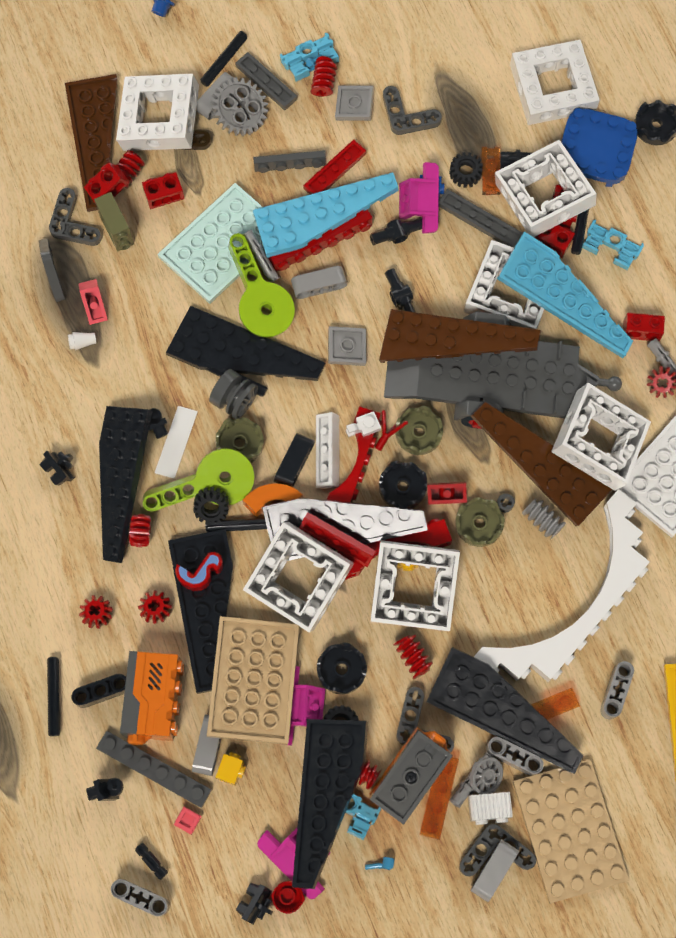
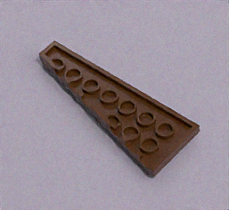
(92, 120)
(429, 336)
(564, 484)

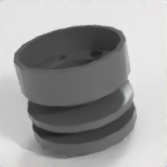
(233, 393)

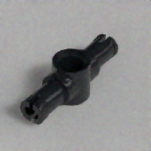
(396, 231)
(400, 293)

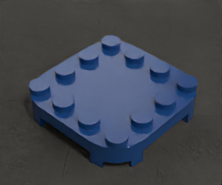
(600, 144)

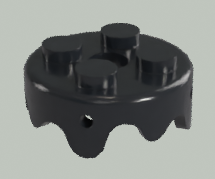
(660, 113)
(403, 472)
(341, 654)

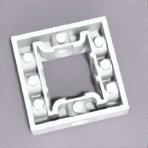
(544, 108)
(176, 134)
(554, 159)
(479, 297)
(630, 427)
(265, 589)
(408, 614)

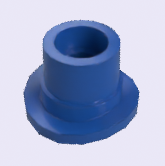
(161, 7)

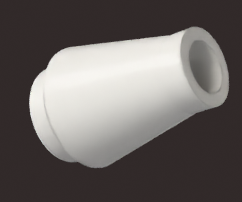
(81, 340)

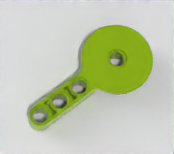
(259, 295)
(208, 473)

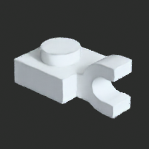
(366, 424)

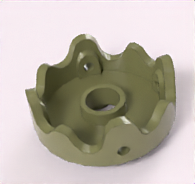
(424, 419)
(241, 429)
(479, 509)

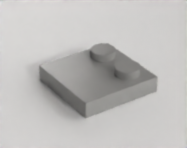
(354, 103)
(347, 346)

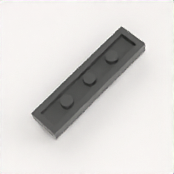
(266, 81)
(289, 161)

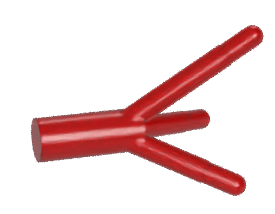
(385, 436)

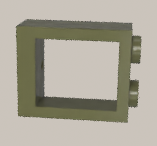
(114, 222)

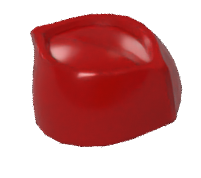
(287, 898)

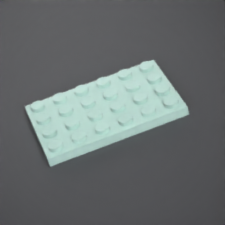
(201, 249)

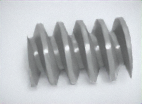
(544, 518)

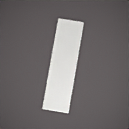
(176, 442)

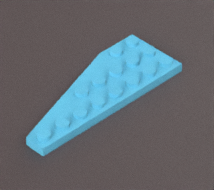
(300, 220)
(544, 279)

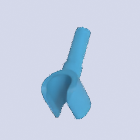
(310, 63)
(388, 863)

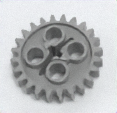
(227, 115)

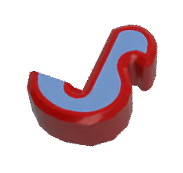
(202, 576)

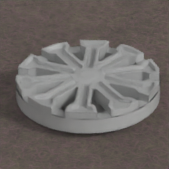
(486, 775)

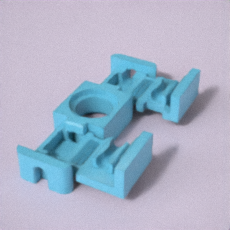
(298, 58)
(627, 248)
(365, 814)

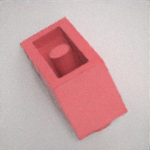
(92, 301)

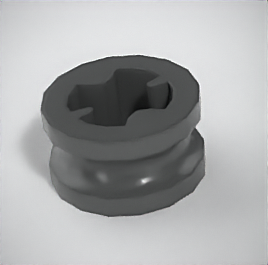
(502, 498)

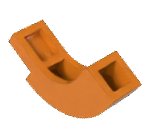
(268, 495)

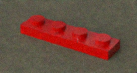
(335, 168)
(337, 539)

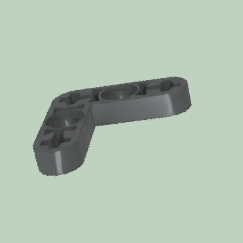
(401, 118)
(67, 226)
(47, 258)
(411, 725)
(490, 845)

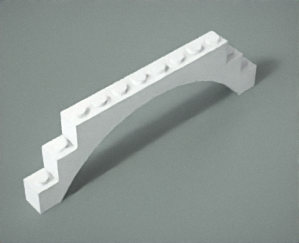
(623, 568)

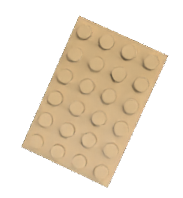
(253, 680)
(570, 832)

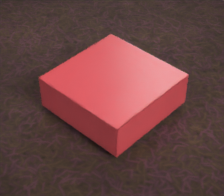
(187, 820)

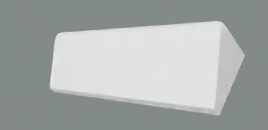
(327, 450)

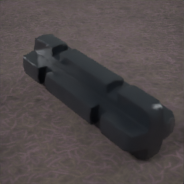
(151, 861)

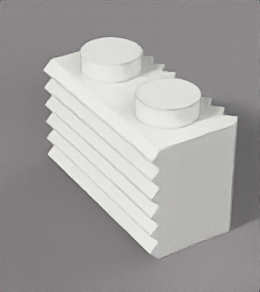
(490, 807)

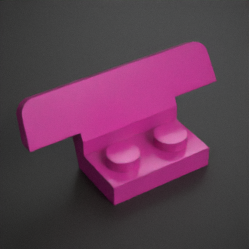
(420, 198)
(306, 704)
(283, 857)

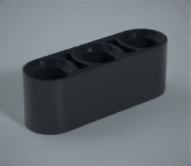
(294, 460)
(90, 690)

